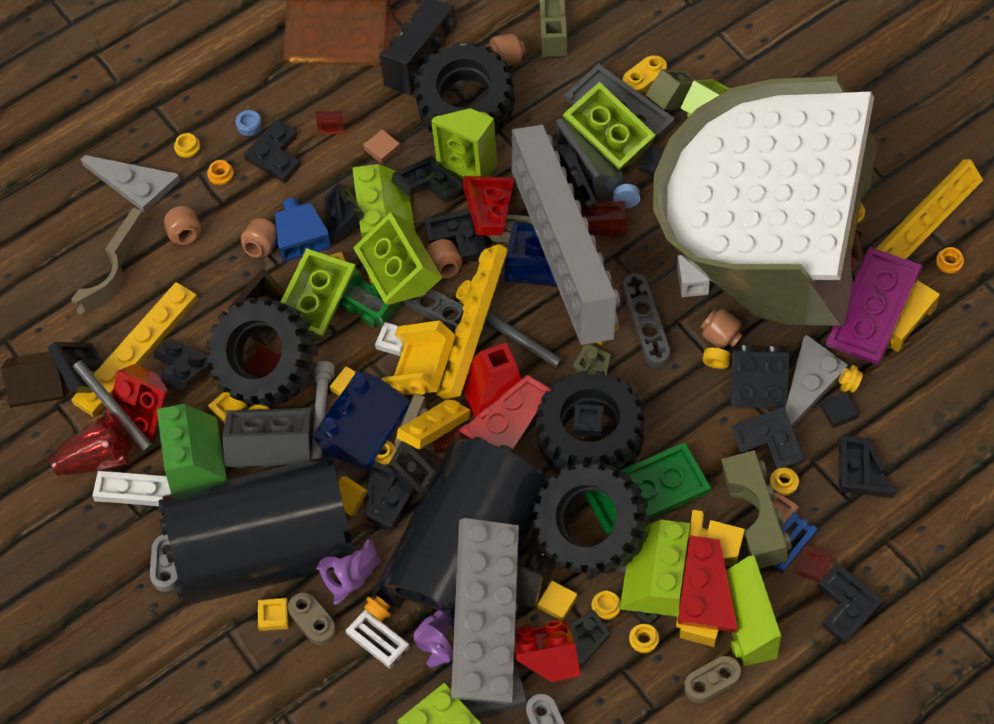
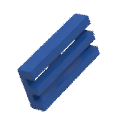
(802, 525)

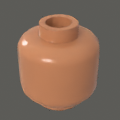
(508, 47)
(182, 225)
(259, 238)
(445, 257)
(721, 329)

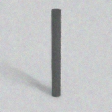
(523, 340)
(112, 405)

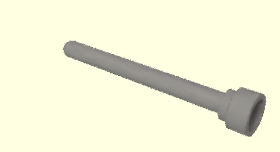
(323, 375)

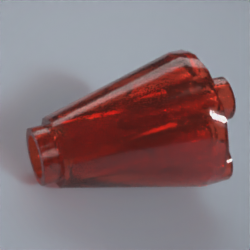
(93, 449)

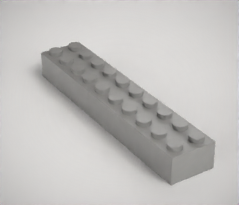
(564, 235)

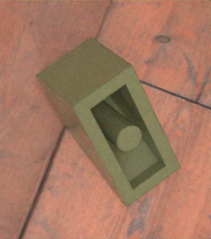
(670, 88)

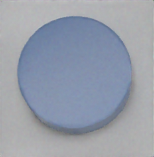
(248, 123)

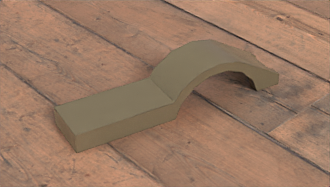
(117, 252)

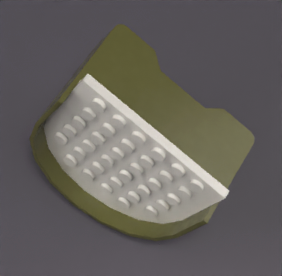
(770, 194)

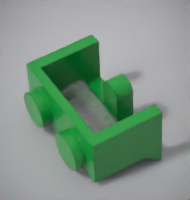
(367, 302)

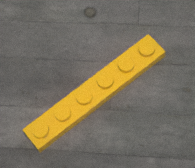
(932, 210)
(472, 321)
(139, 343)

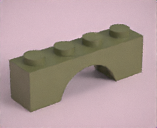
(553, 28)
(746, 481)

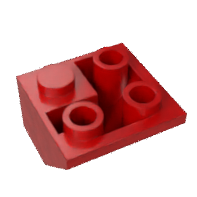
(489, 377)
(140, 395)
(548, 650)

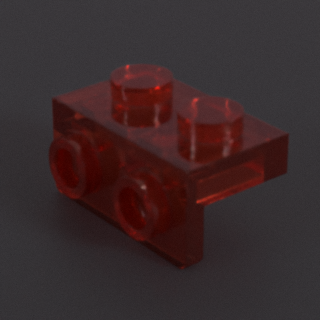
(606, 218)

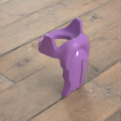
(350, 570)
(431, 635)

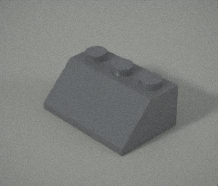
(597, 169)
(267, 437)

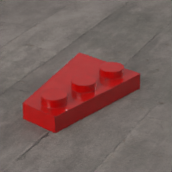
(488, 202)
(509, 416)
(706, 589)

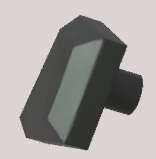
(588, 635)

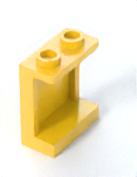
(921, 302)
(422, 357)

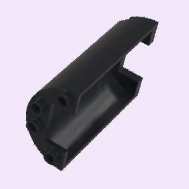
(472, 483)
(255, 529)

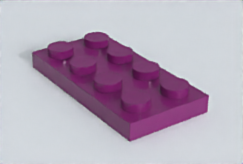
(875, 305)

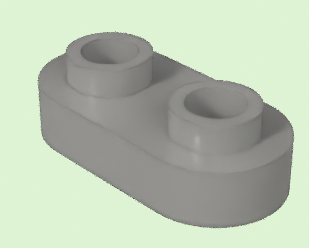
(160, 566)
(544, 702)

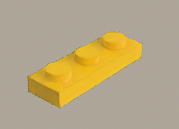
(433, 423)

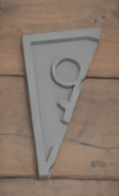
(135, 183)
(814, 375)

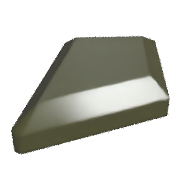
(592, 360)

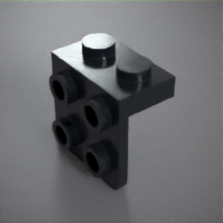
(759, 377)

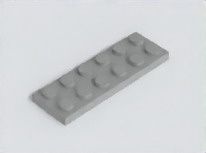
(485, 611)

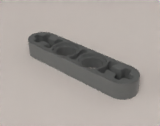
(437, 311)
(646, 320)

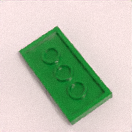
(665, 482)

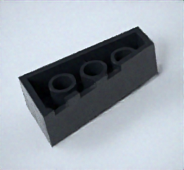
(417, 42)

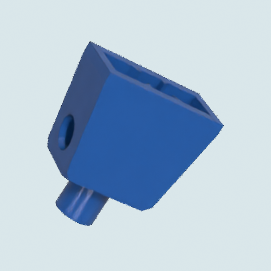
(299, 229)

